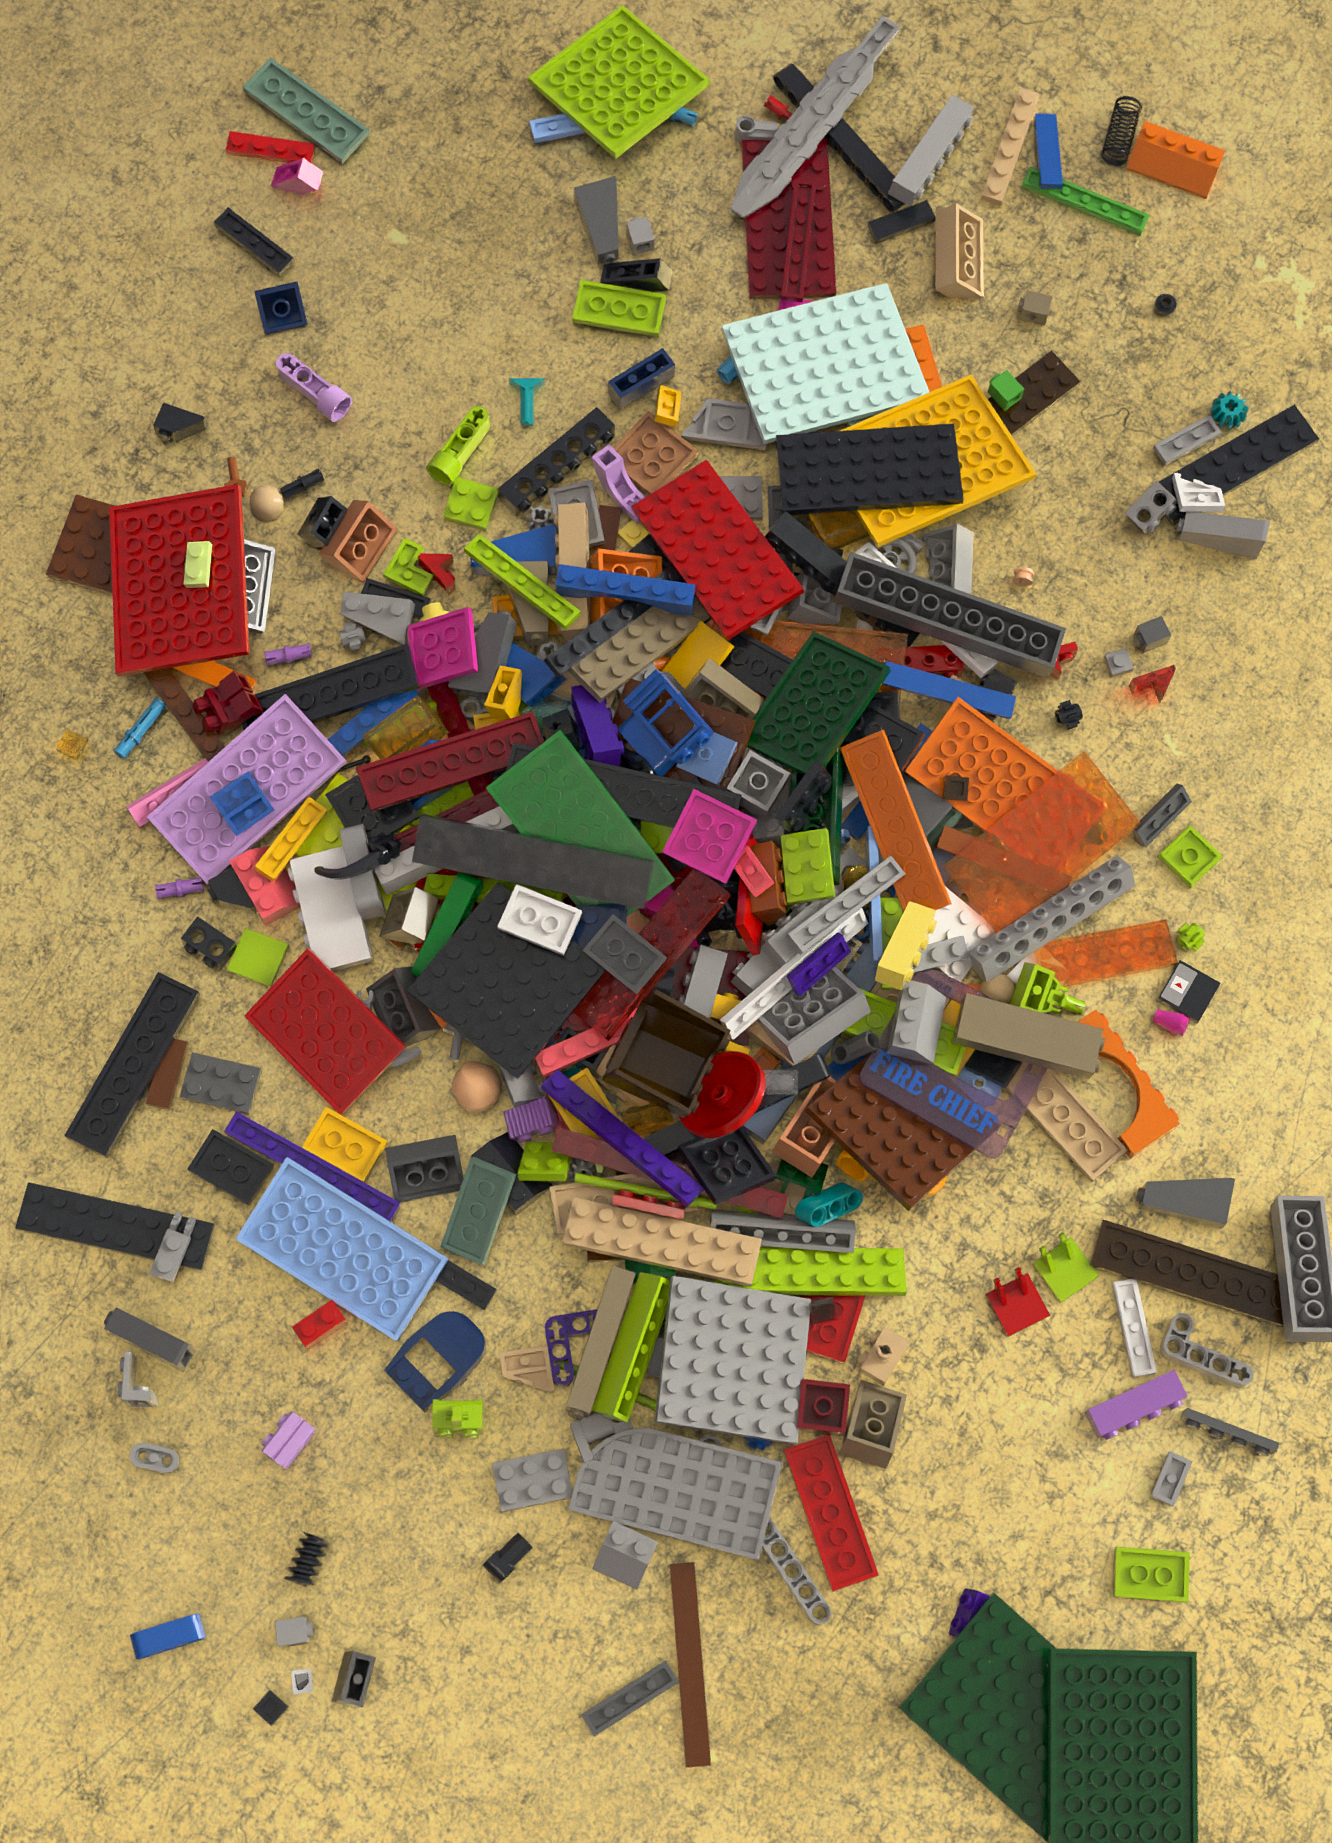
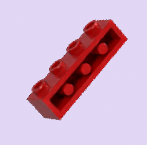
(934, 660)

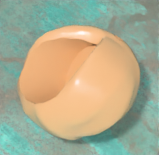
(476, 1086)

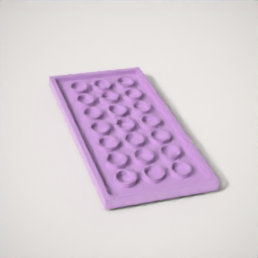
(286, 761)

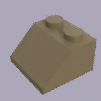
(409, 916)

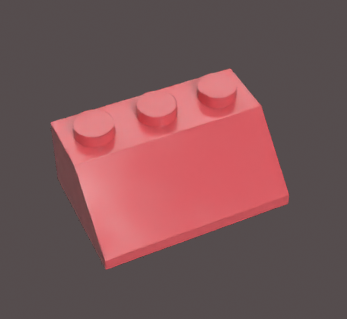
(270, 898)

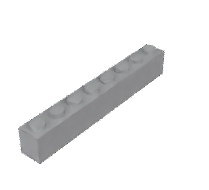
(760, 966)

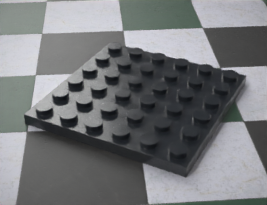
(502, 988)

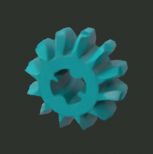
(1221, 412)

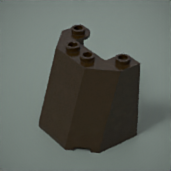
(665, 1053)

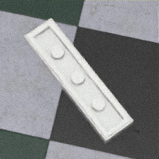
(1134, 1328)

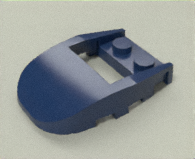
(455, 1340)

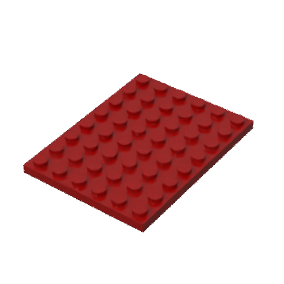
(153, 612)

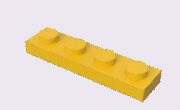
(290, 839)

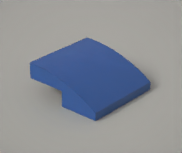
(242, 803)

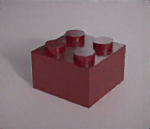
(823, 1407)

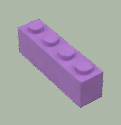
(1136, 1404)

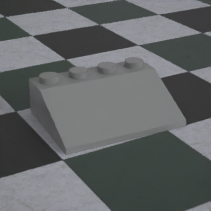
(259, 570)
(810, 1020)

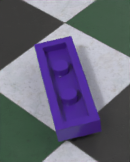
(818, 964)

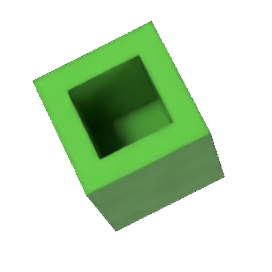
(1005, 390)

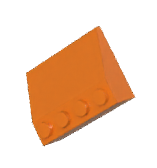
(623, 563)

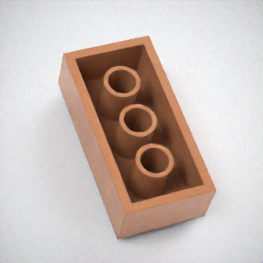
(805, 1141)

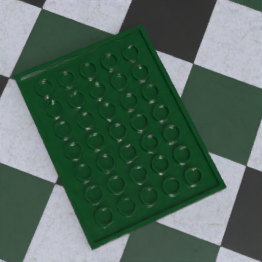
(991, 1708)
(1122, 1746)

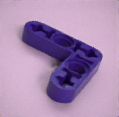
(567, 1331)

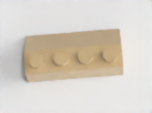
(959, 253)

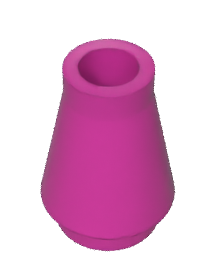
(1172, 1021)

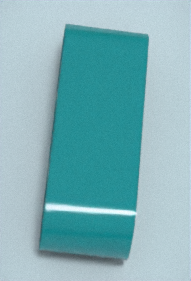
(829, 1204)

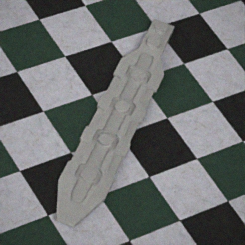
(811, 121)

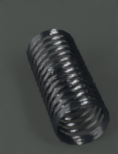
(1117, 149)

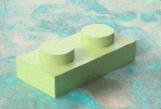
(197, 564)

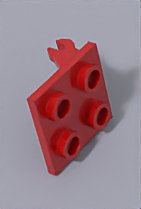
(1017, 1303)

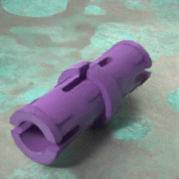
(287, 654)
(179, 888)

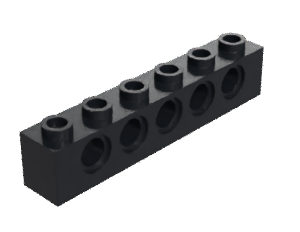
(595, 423)

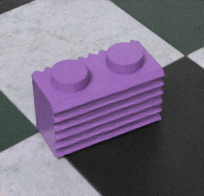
(531, 1119)

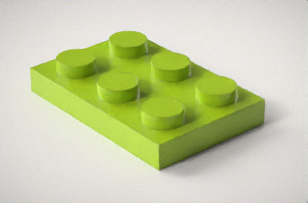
(807, 866)
(1151, 1574)

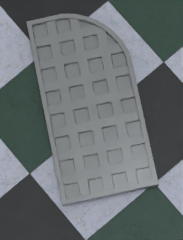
(680, 1489)

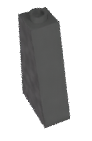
(599, 216)
(492, 650)
(1190, 1200)
(149, 1339)

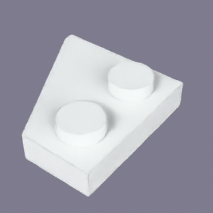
(1197, 496)

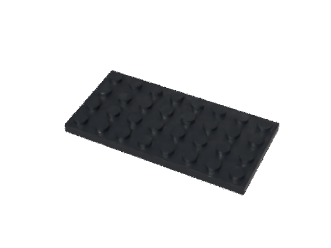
(869, 469)

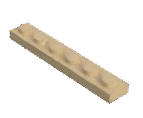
(1010, 146)

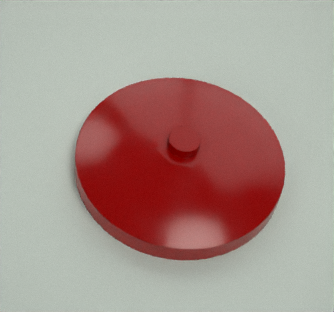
(728, 1096)

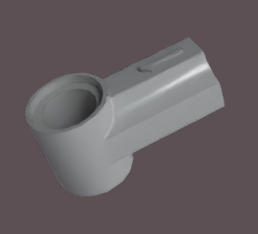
(756, 129)

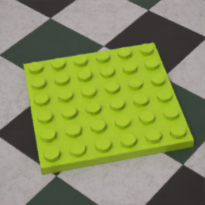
(619, 81)

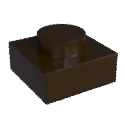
(955, 788)

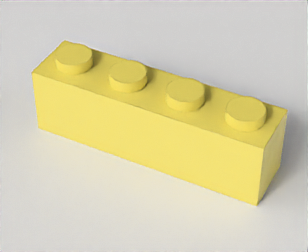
(905, 946)

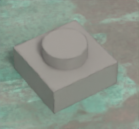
(1118, 662)

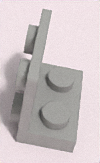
(130, 1394)

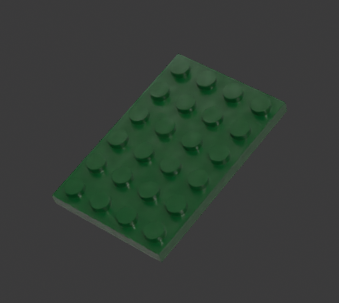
(815, 703)

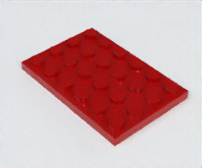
(325, 1031)

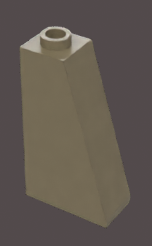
(531, 620)

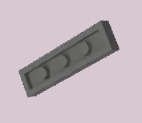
(1239, 1436)
(630, 1698)

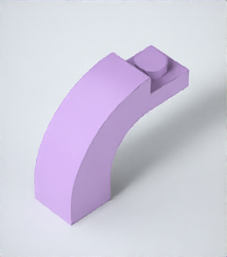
(613, 476)

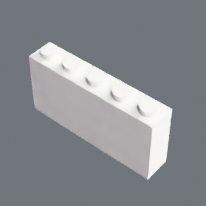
(329, 911)

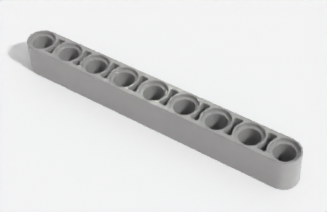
(789, 1558)

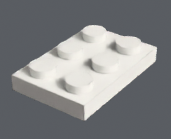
(539, 919)

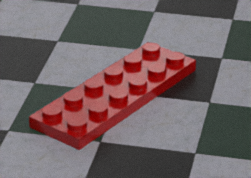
(831, 1513)

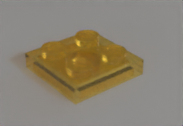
(647, 1119)

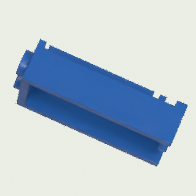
(646, 694)

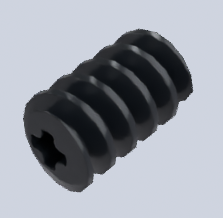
(307, 1560)

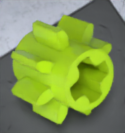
(1190, 936)

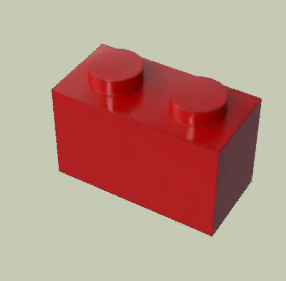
(319, 1325)

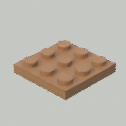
(654, 454)

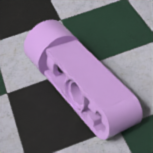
(329, 399)

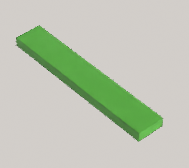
(1089, 203)

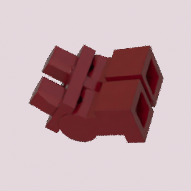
(227, 704)

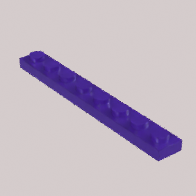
(622, 1138)
(279, 1148)

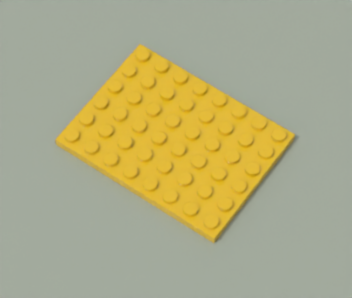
(986, 455)

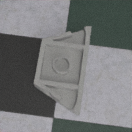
(725, 424)

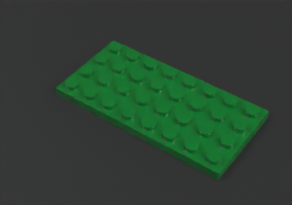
(562, 800)

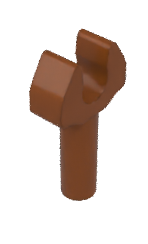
(234, 477)

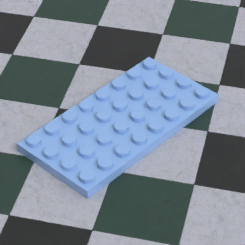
(342, 1249)

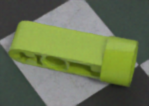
(448, 462)

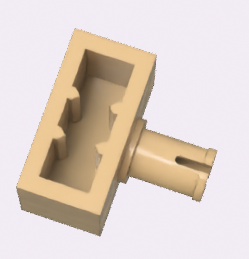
(883, 1356)

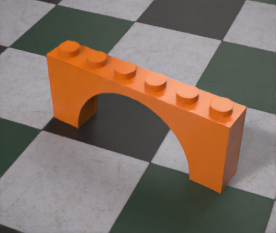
(1152, 1116)

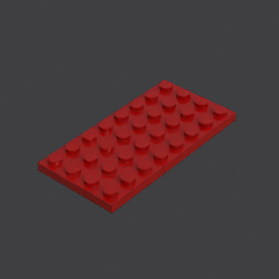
(717, 549)

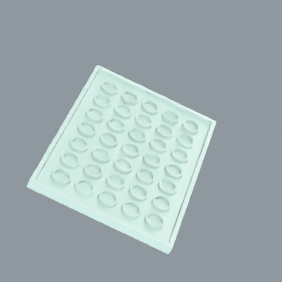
(824, 362)

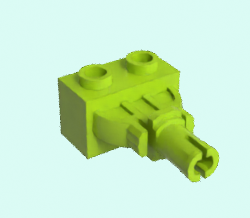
(1039, 991)

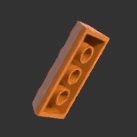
(1175, 159)

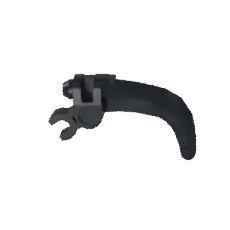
(382, 850)

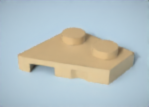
(528, 1367)

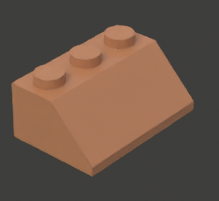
(358, 540)

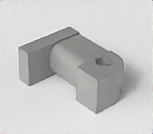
(593, 1429)

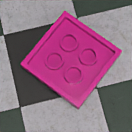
(443, 647)
(709, 836)

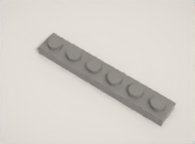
(845, 905)

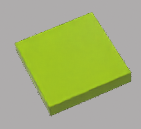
(1190, 856)
(258, 957)

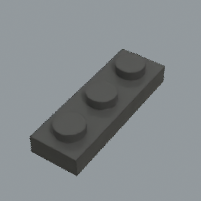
(1162, 815)

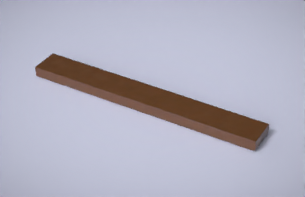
(690, 1665)

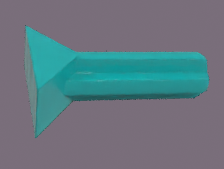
(526, 387)

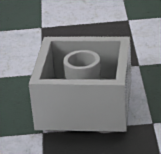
(758, 783)

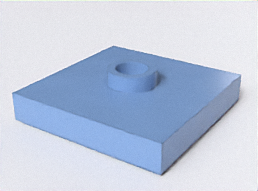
(711, 759)

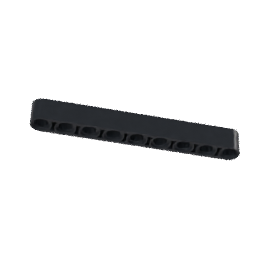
(843, 141)
(809, 1073)

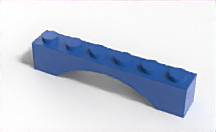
(663, 594)

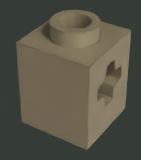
(1035, 307)

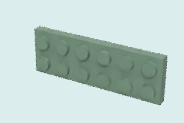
(306, 110)

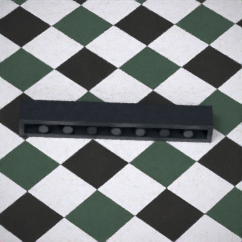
(821, 564)

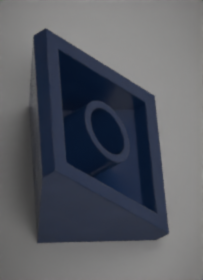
(280, 307)

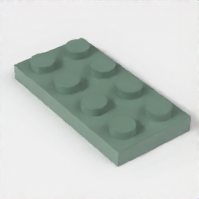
(478, 1210)

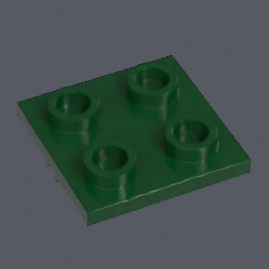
(789, 1173)

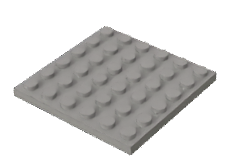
(732, 1360)

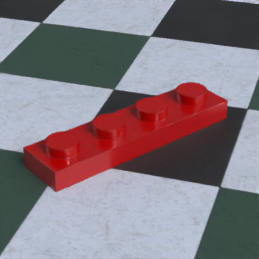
(268, 148)

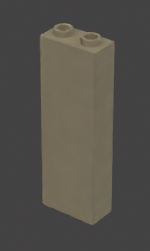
(1028, 1036)
(599, 1342)

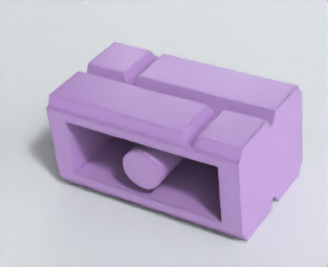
(288, 1439)

